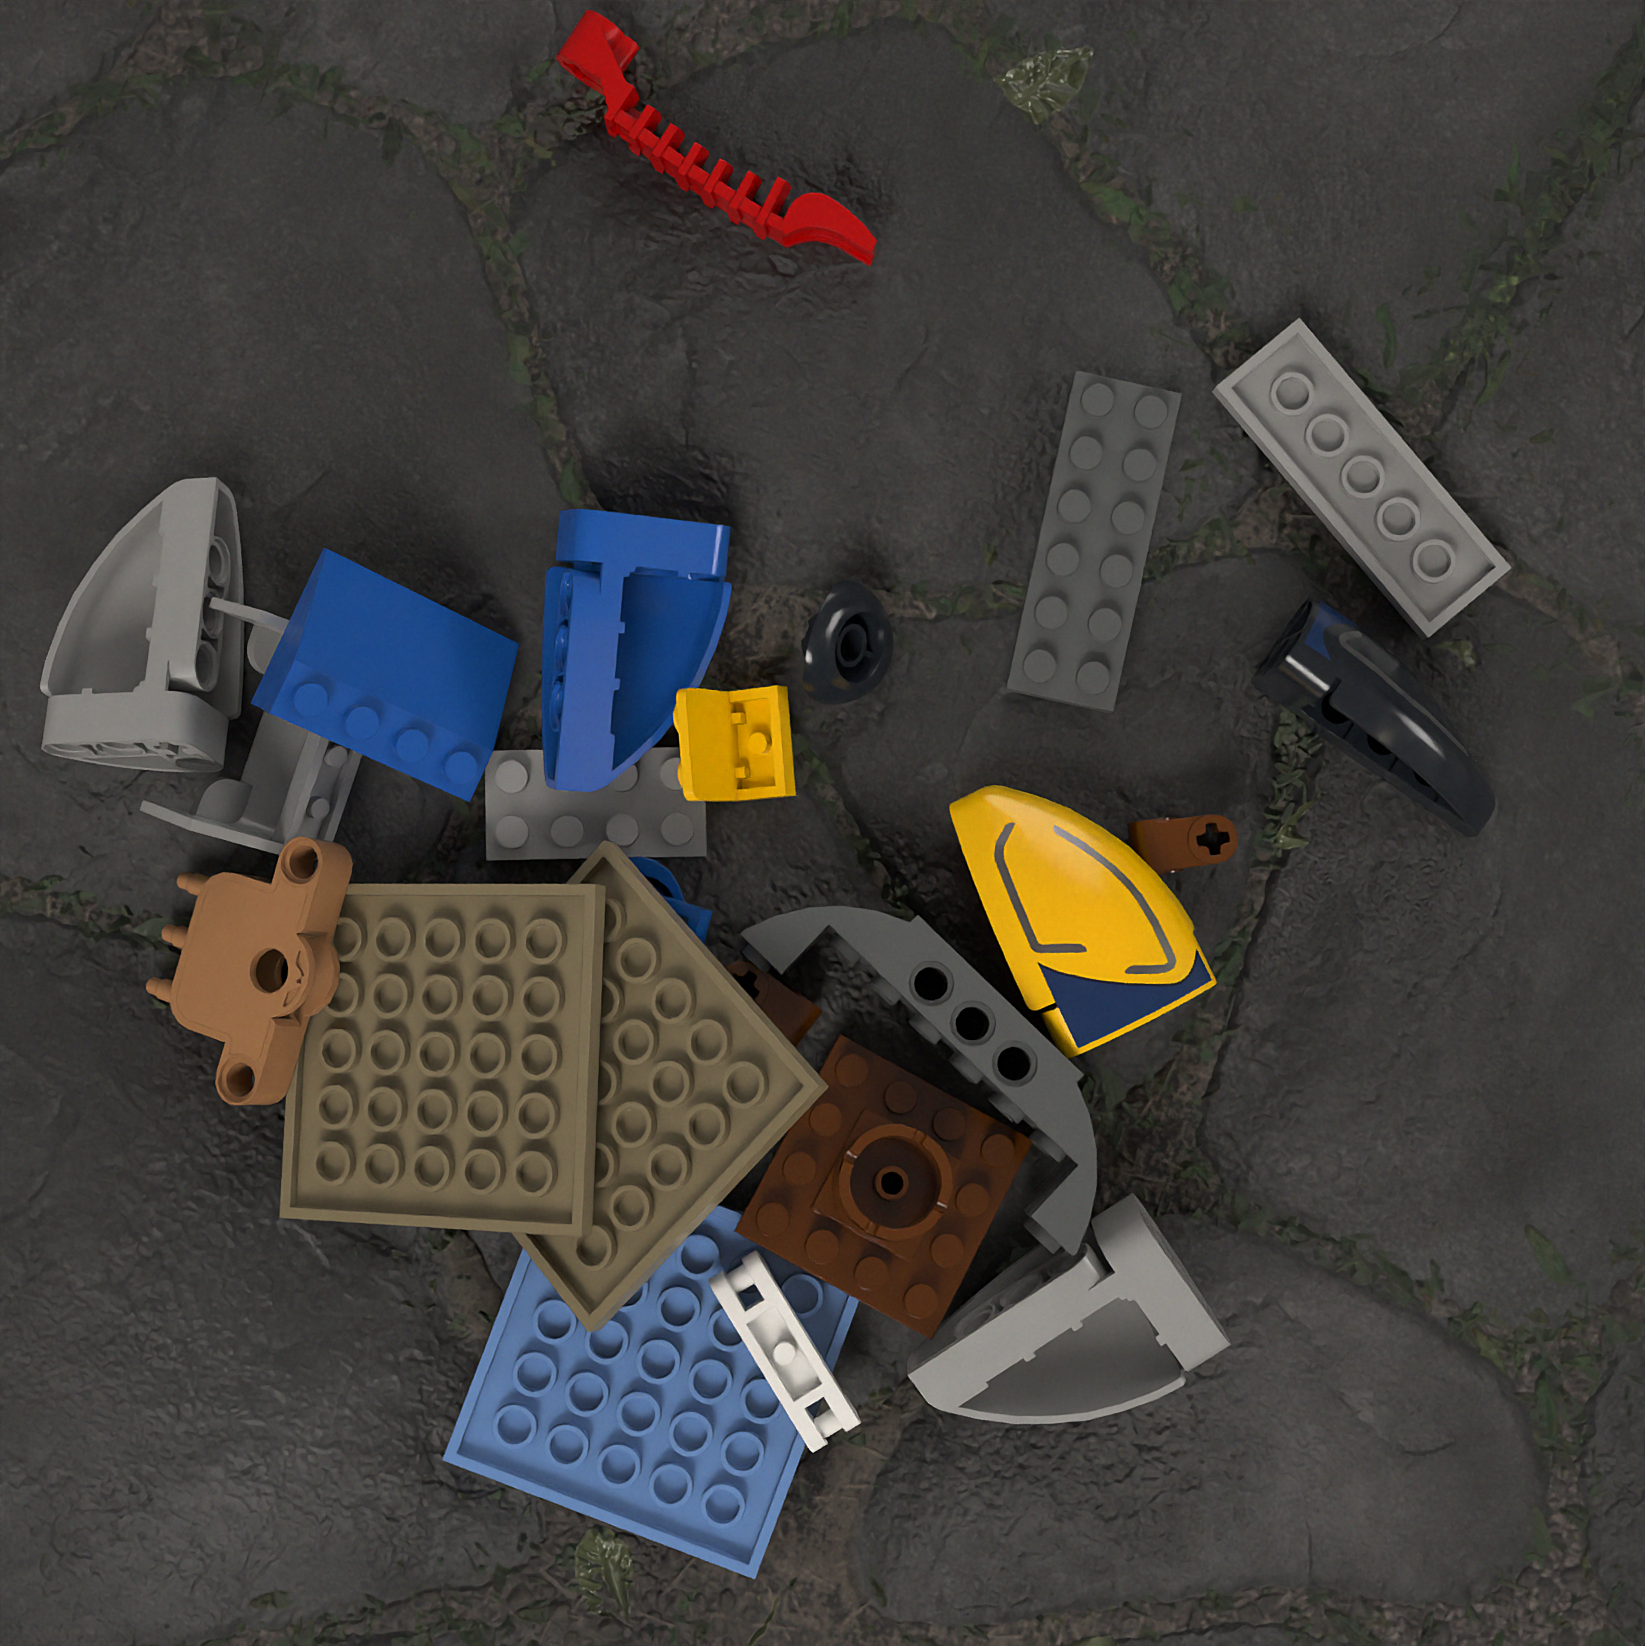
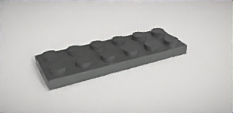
(1093, 542)

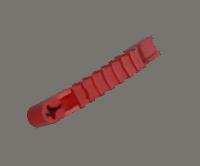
(599, 56)

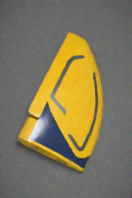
(1077, 917)

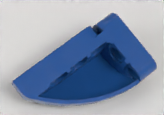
(624, 637)

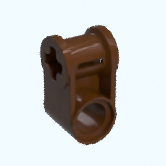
(1172, 843)
(780, 1002)

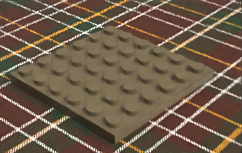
(453, 1062)
(685, 1097)

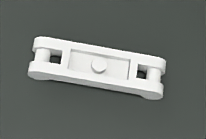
(784, 1351)

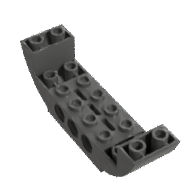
(1040, 1092)

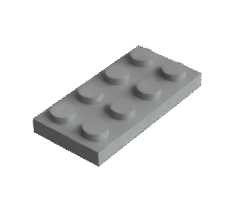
(637, 811)

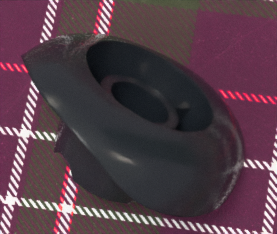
(846, 645)

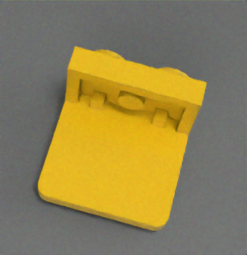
(734, 744)

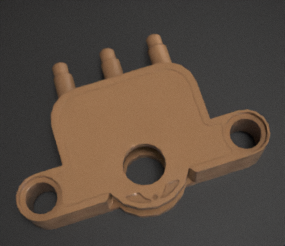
(234, 959)

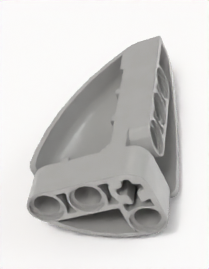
(139, 656)
(1073, 1332)

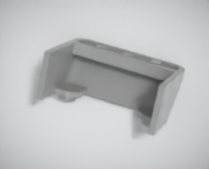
(291, 778)

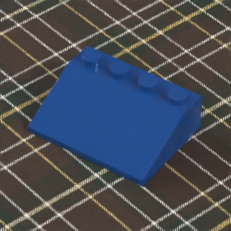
(390, 676)

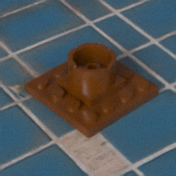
(826, 1198)

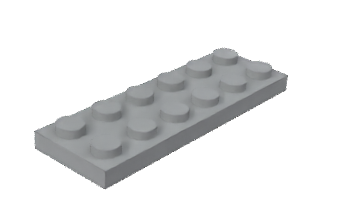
(1361, 479)

